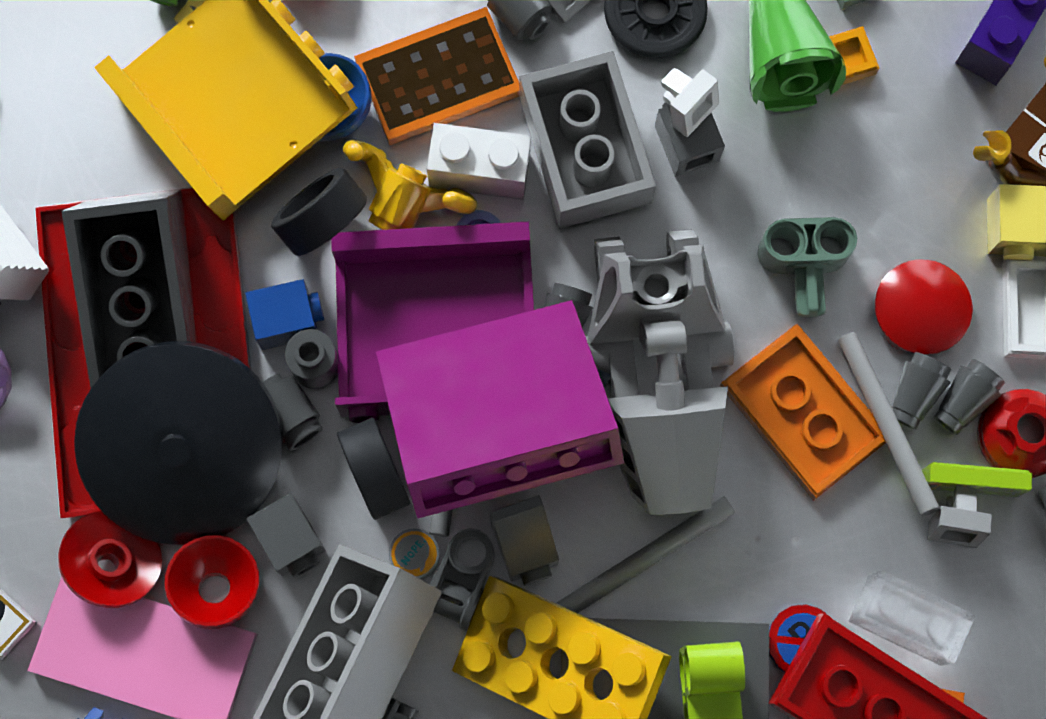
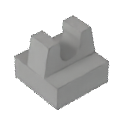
(960, 521)

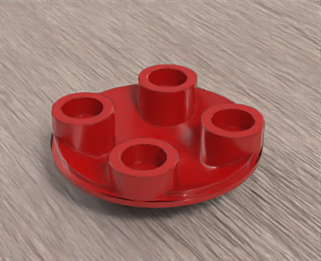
(923, 307)

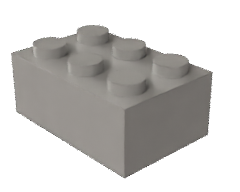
(586, 139)

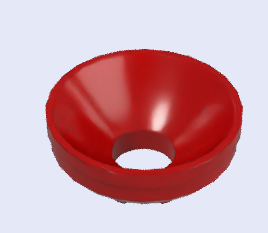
(1000, 437)
(204, 559)

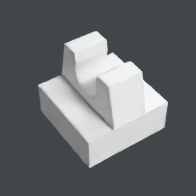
(690, 99)

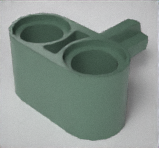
(809, 257)

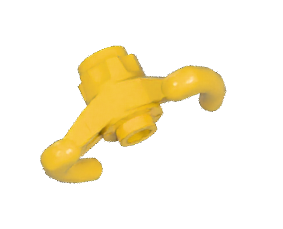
(402, 192)

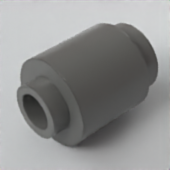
(523, 17)
(316, 372)
(295, 411)

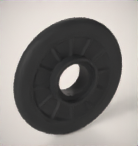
(656, 36)

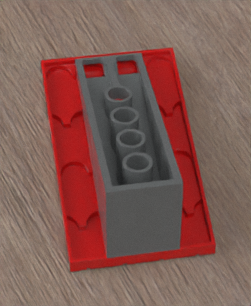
(97, 259)

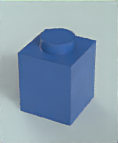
(282, 312)

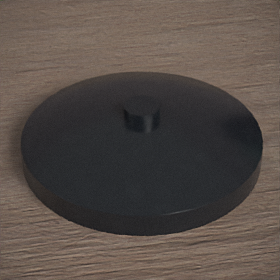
(178, 442)

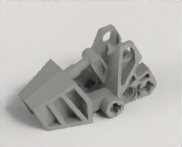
(673, 309)

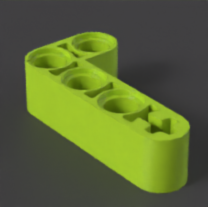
(712, 680)

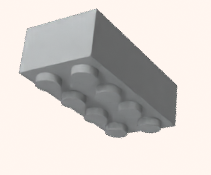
(351, 642)

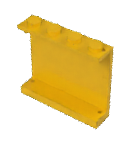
(232, 97)

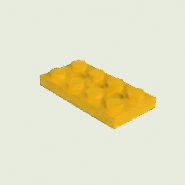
(548, 627)

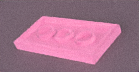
(143, 656)

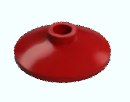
(98, 539)

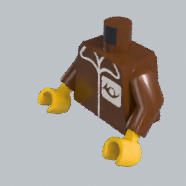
(1020, 152)

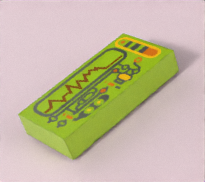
(984, 479)

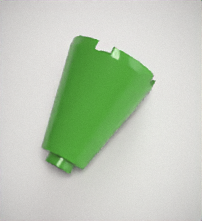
(790, 55)

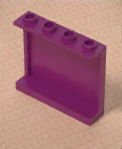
(419, 286)
(498, 409)

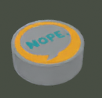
(415, 552)

